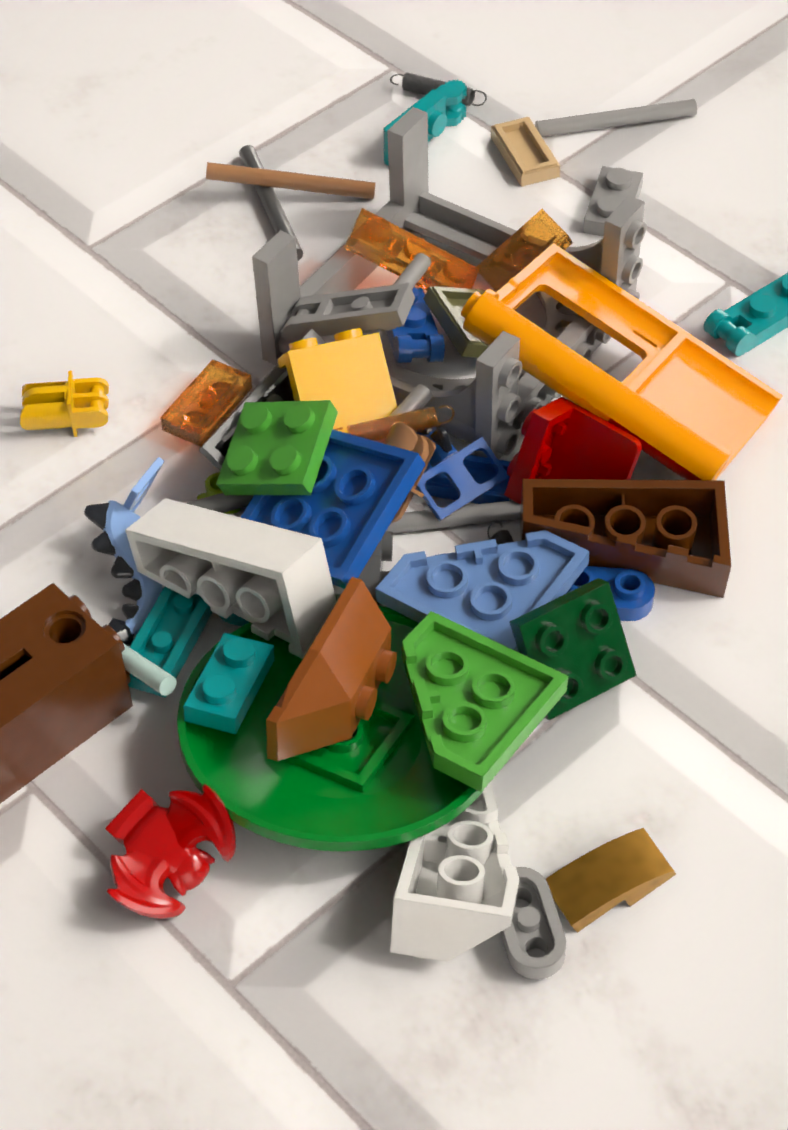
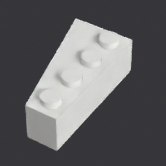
(238, 568)

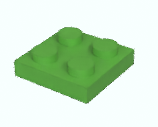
(277, 448)

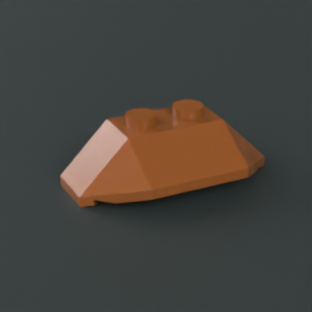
(335, 678)

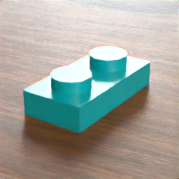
(229, 683)

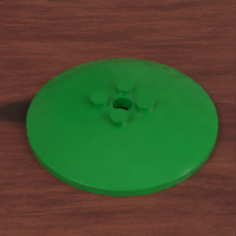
(338, 796)

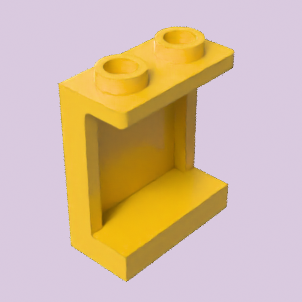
(346, 372)

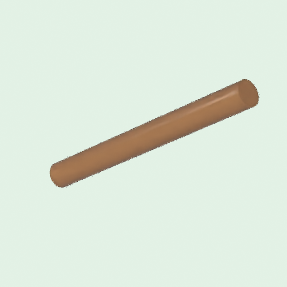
(290, 180)

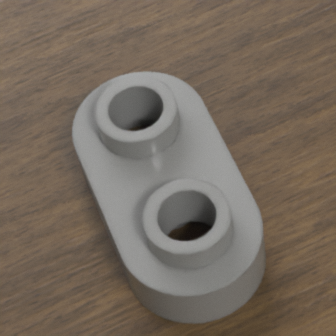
(533, 928)

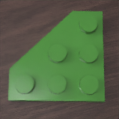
(474, 697)

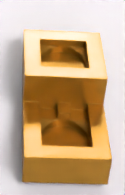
(608, 875)

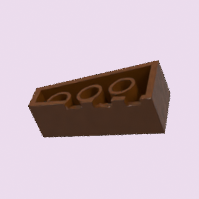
(653, 526)

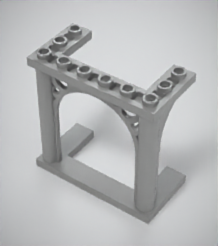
(493, 401)

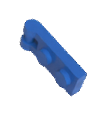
(418, 335)

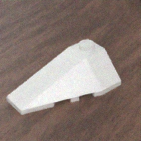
(455, 886)

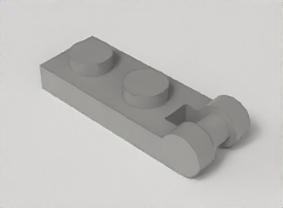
(341, 311)

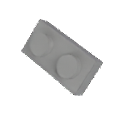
(610, 191)

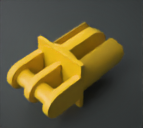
(65, 404)

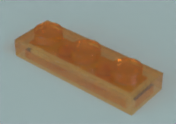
(395, 248)

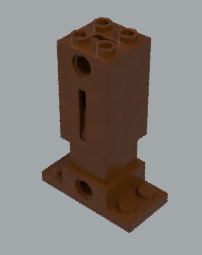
(56, 684)

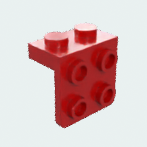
(570, 444)

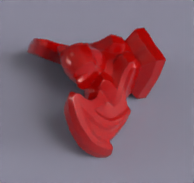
(163, 845)

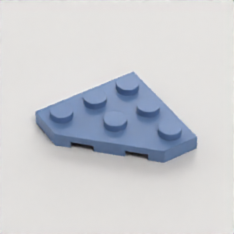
(484, 582)

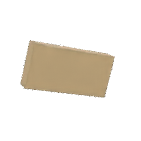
(525, 151)

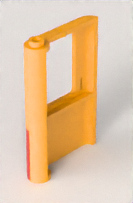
(680, 401)

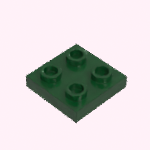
(579, 638)

